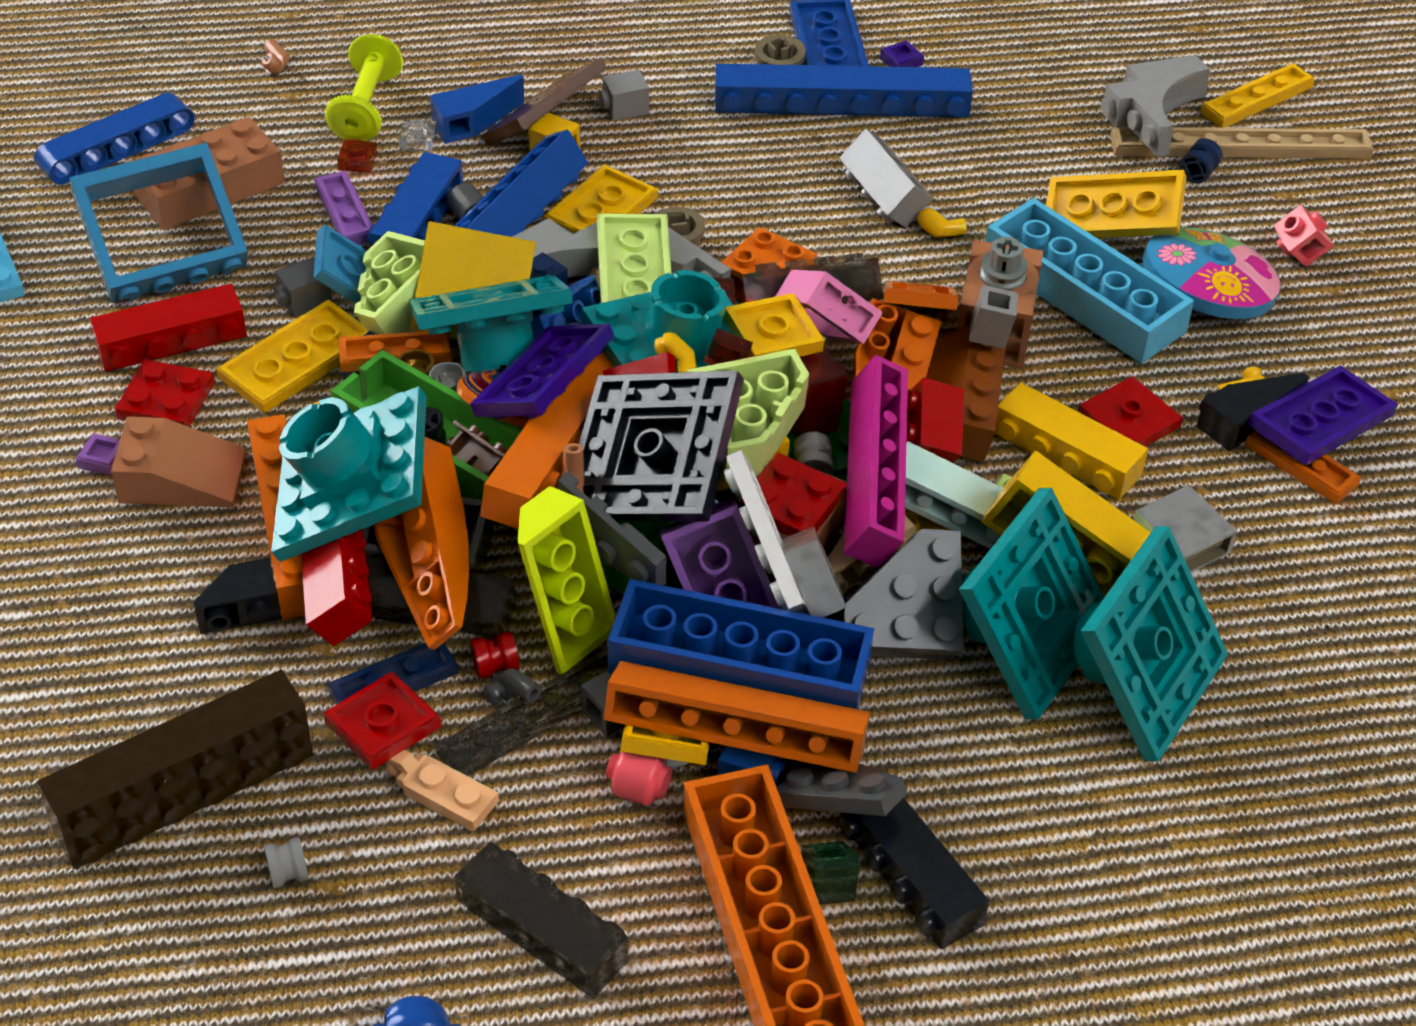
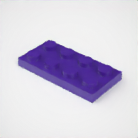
(542, 371)
(1322, 415)

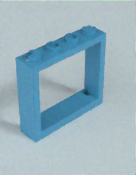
(146, 173)

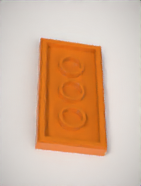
(920, 295)

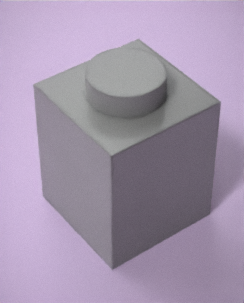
(625, 95)
(993, 316)

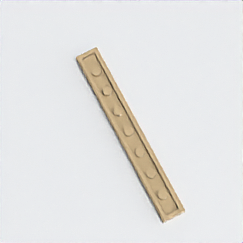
(1255, 142)

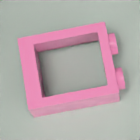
(822, 300)

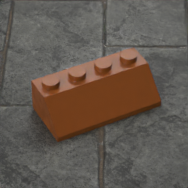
(979, 373)

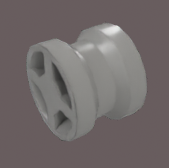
(286, 862)

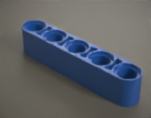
(114, 138)

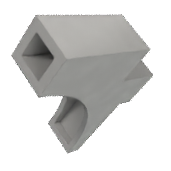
(1151, 93)

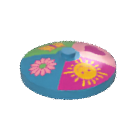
(1215, 272)

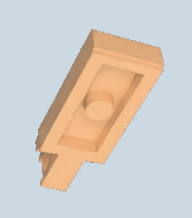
(442, 788)

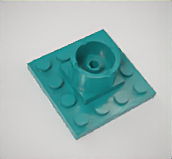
(678, 304)
(491, 319)
(347, 469)
(1029, 600)
(1151, 643)

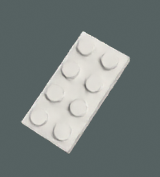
(761, 524)

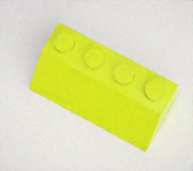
(565, 575)

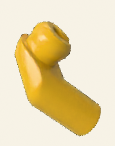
(676, 346)

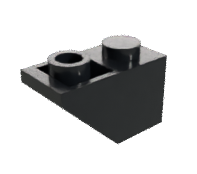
(238, 598)

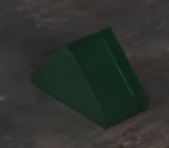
(832, 871)

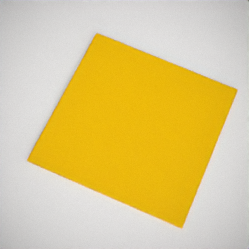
(469, 259)

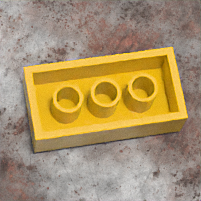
(1102, 530)

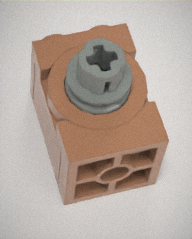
(1010, 269)

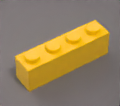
(1070, 440)

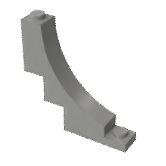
(580, 250)

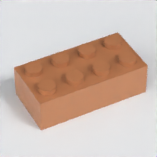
(244, 160)

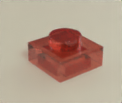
(357, 156)
(726, 348)

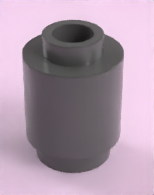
(463, 199)

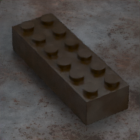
(176, 768)

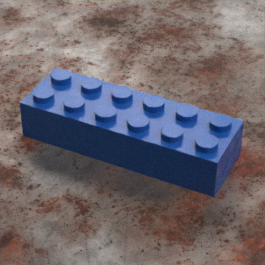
(741, 643)

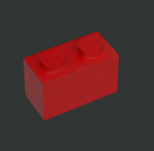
(936, 418)

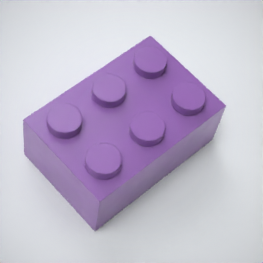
(718, 557)

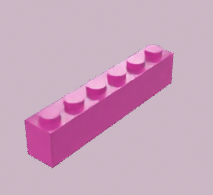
(876, 462)

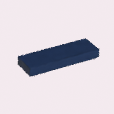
(415, 667)

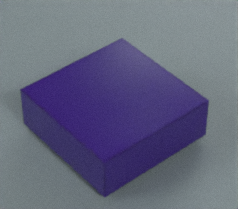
(902, 55)

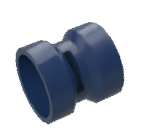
(1201, 160)

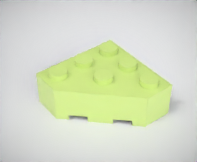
(389, 283)
(767, 406)

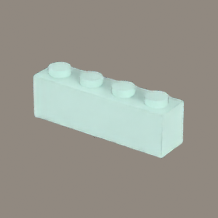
(949, 494)

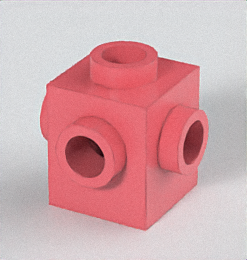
(1298, 230)

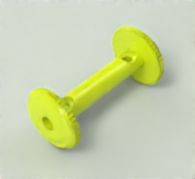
(353, 115)

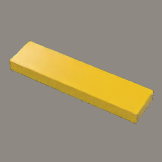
(1257, 95)

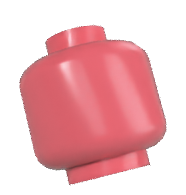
(638, 777)

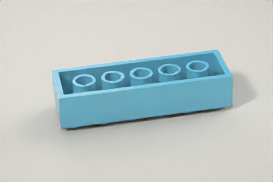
(1097, 282)

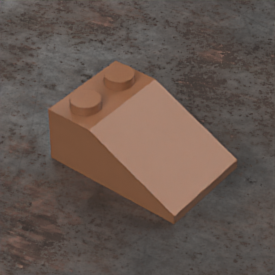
(175, 465)

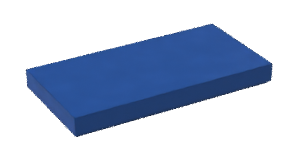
(828, 32)

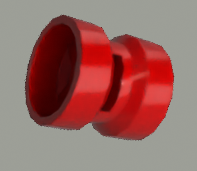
(493, 655)

